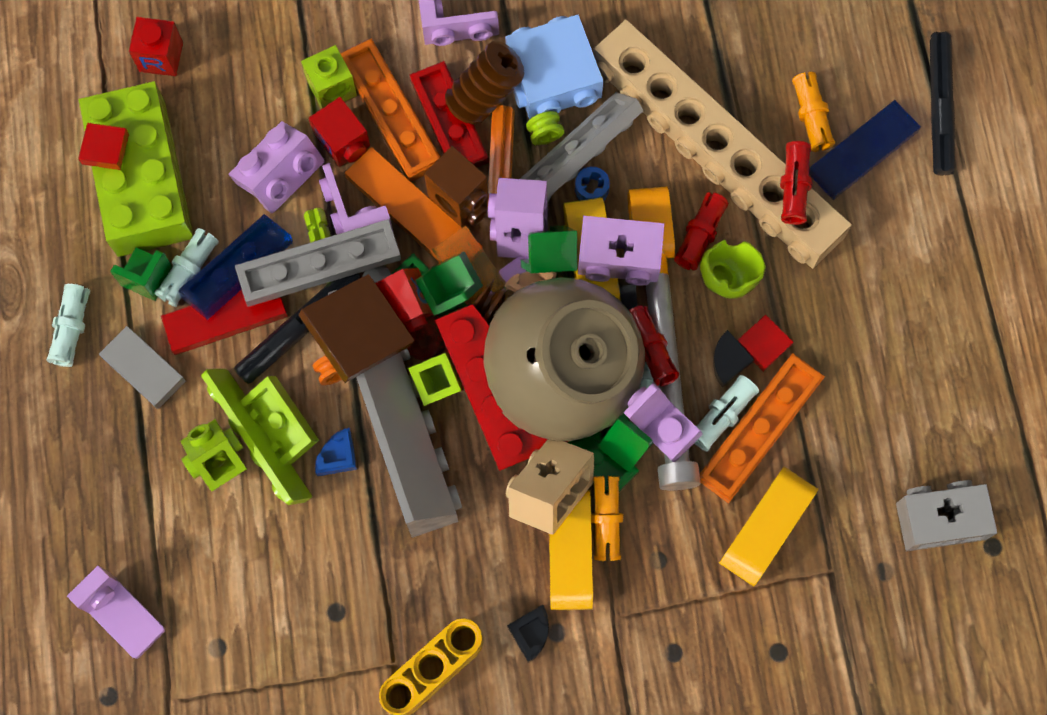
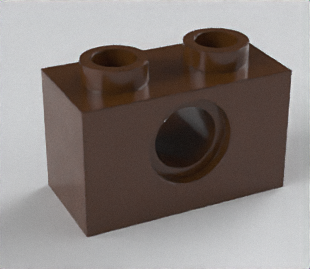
(458, 188)

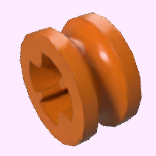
(327, 371)

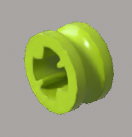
(545, 128)

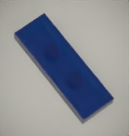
(864, 149)
(219, 280)

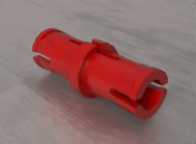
(796, 159)
(701, 231)
(656, 355)

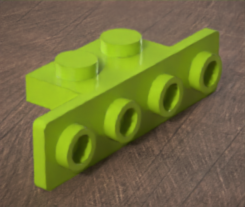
(269, 427)

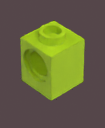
(329, 76)

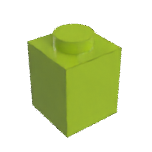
(436, 378)

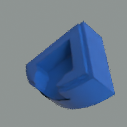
(337, 454)

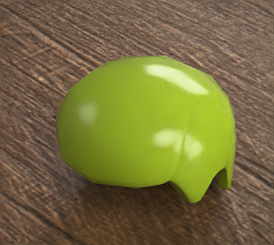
(732, 269)

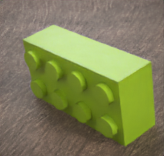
(146, 198)

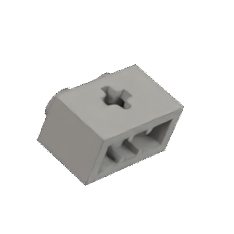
(925, 529)

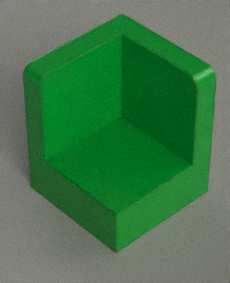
(551, 250)
(143, 272)
(449, 283)
(625, 443)

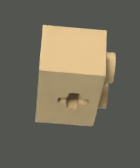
(550, 485)

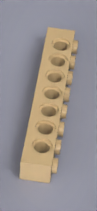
(629, 47)

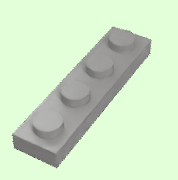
(585, 142)
(317, 262)

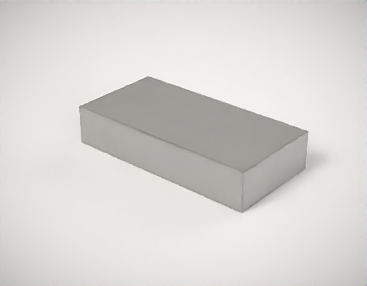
(142, 367)

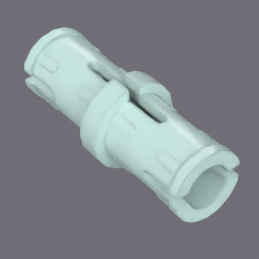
(186, 266)
(68, 325)
(740, 393)

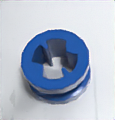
(585, 176)

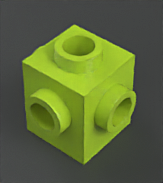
(212, 454)

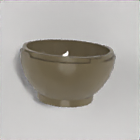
(561, 392)

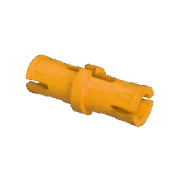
(813, 111)
(607, 518)

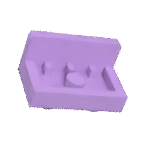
(277, 166)

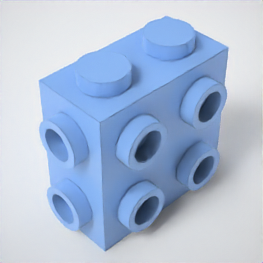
(556, 66)

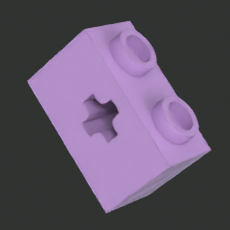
(516, 212)
(641, 246)

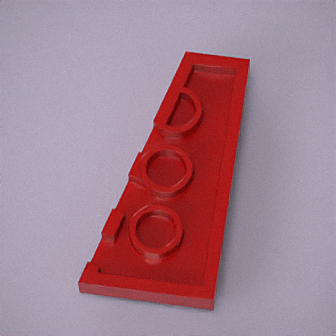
(465, 338)

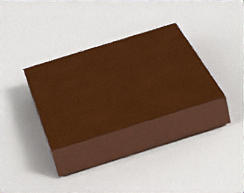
(356, 328)

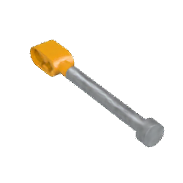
(655, 206)

